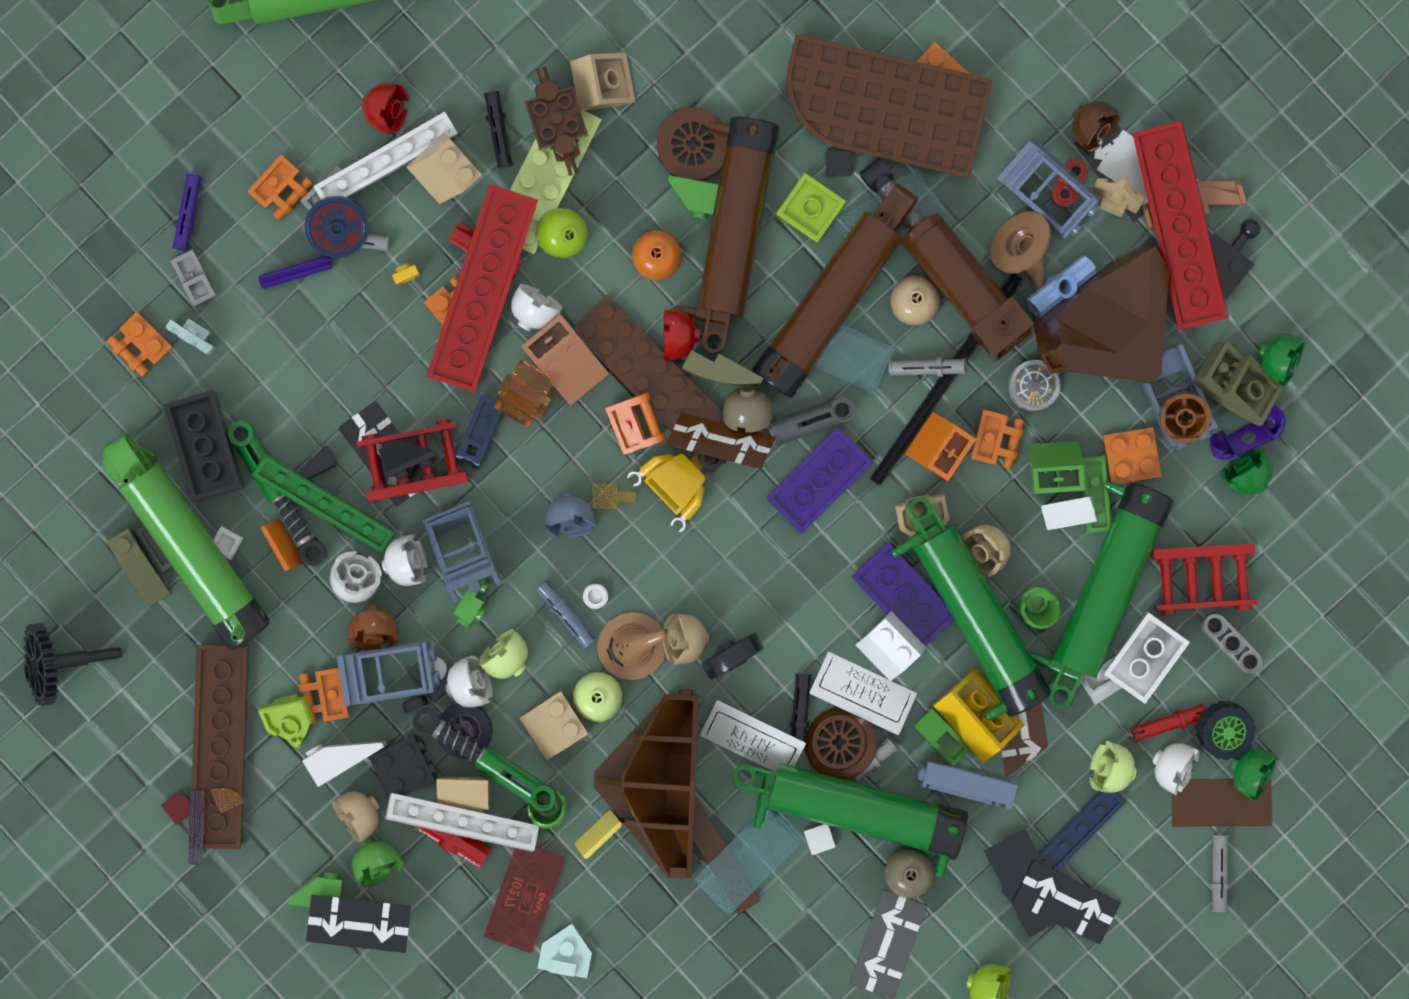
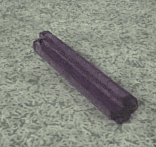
(196, 826)

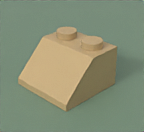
(602, 81)
(443, 169)
(554, 725)
(464, 792)

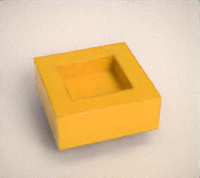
(405, 274)

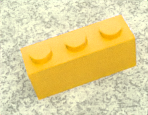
(965, 712)

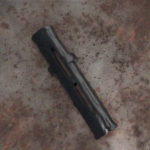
(498, 129)
(800, 707)

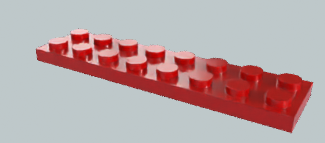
(1180, 225)
(482, 287)

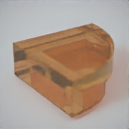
(226, 798)

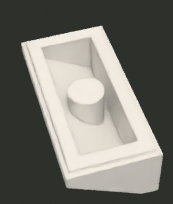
(1069, 513)
(1102, 686)

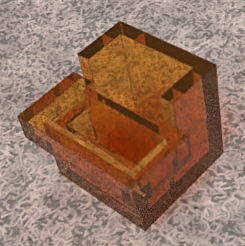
(525, 393)

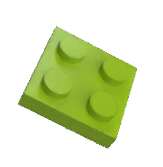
(810, 208)

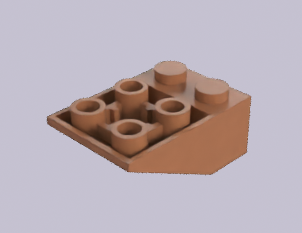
(566, 358)

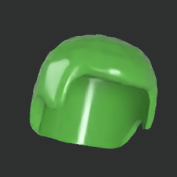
(1039, 607)
(551, 817)

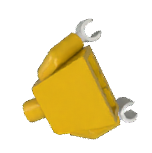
(675, 482)

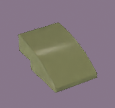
(721, 371)
(1237, 383)

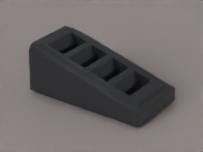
(319, 463)

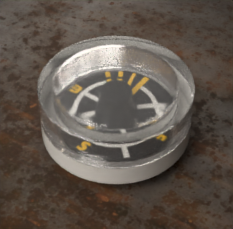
(1033, 386)

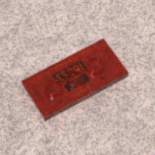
(524, 898)

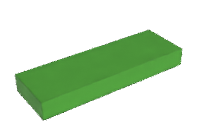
(1095, 477)

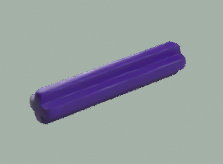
(295, 272)

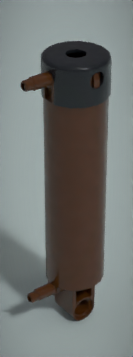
(735, 224)
(834, 294)

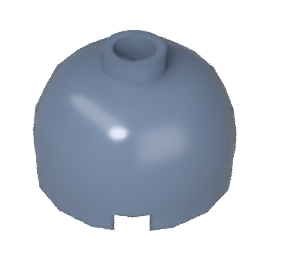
(569, 515)

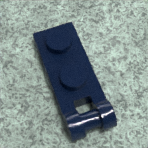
(479, 432)

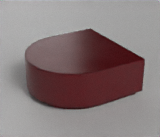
(177, 808)

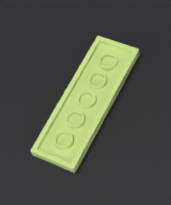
(548, 179)

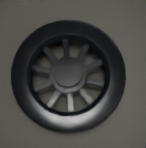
(732, 655)

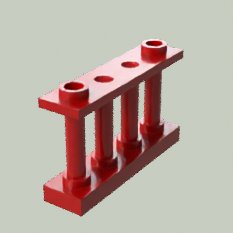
(429, 480)
(1190, 557)

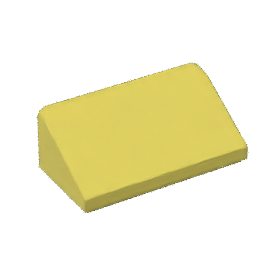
(598, 834)

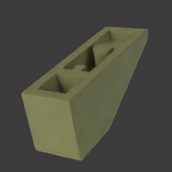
(138, 566)

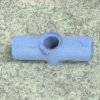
(1071, 277)

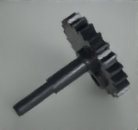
(43, 665)

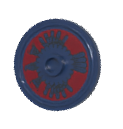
(336, 226)

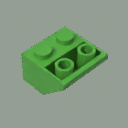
(1056, 467)

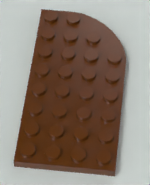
(887, 105)

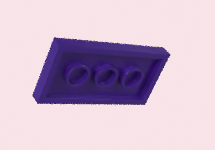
(819, 480)
(905, 593)

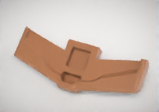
(1211, 194)

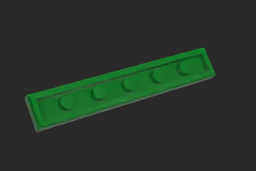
(323, 503)

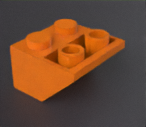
(940, 446)

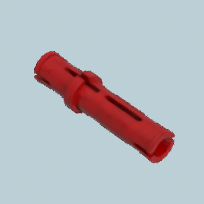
(1167, 723)

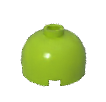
(552, 231)
(989, 982)

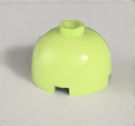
(506, 656)
(609, 692)
(1112, 768)

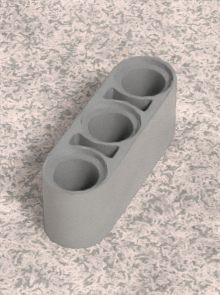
(1243, 647)

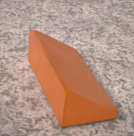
(282, 544)

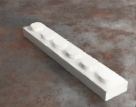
(385, 159)
(461, 822)

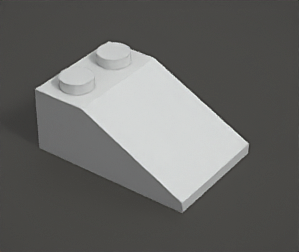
(1146, 657)
(335, 759)

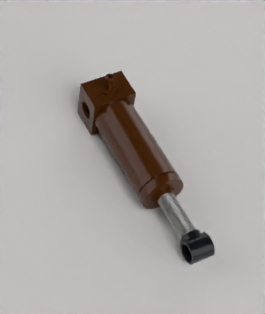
(995, 319)

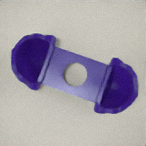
(1232, 446)

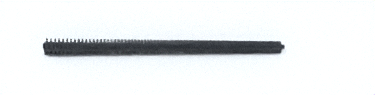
(932, 398)

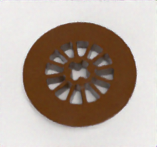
(666, 134)
(859, 762)

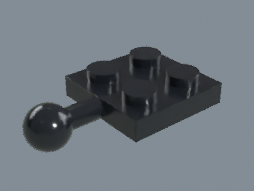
(1230, 262)

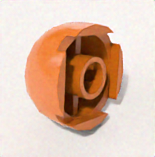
(653, 267)

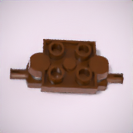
(557, 120)

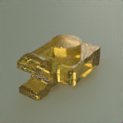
(607, 496)

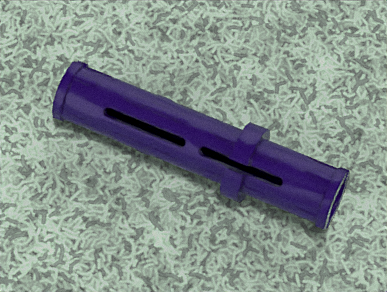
(187, 212)

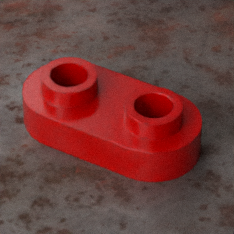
(1061, 184)

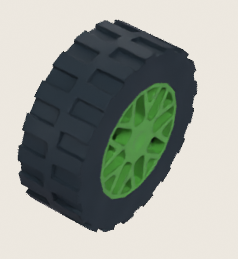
(1225, 730)

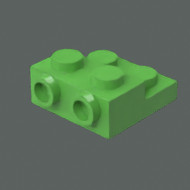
(471, 606)

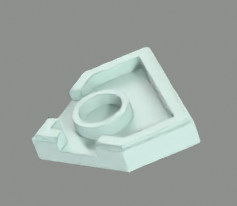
(192, 334)
(565, 954)

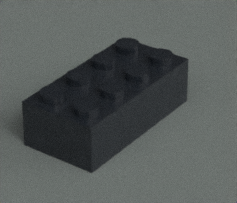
(204, 446)

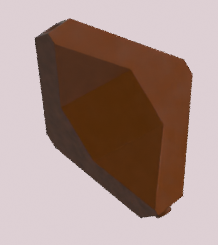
(1111, 322)
(653, 782)

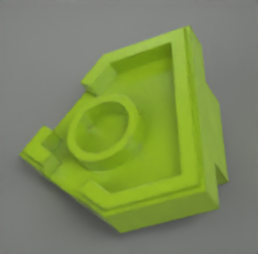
(288, 718)

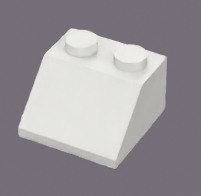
(891, 646)

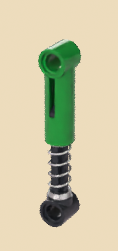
(285, 506)
(487, 761)

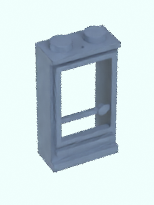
(1026, 164)
(1172, 362)
(468, 571)
(353, 676)
(966, 784)

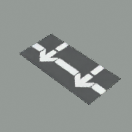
(888, 944)

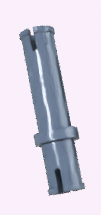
(566, 615)

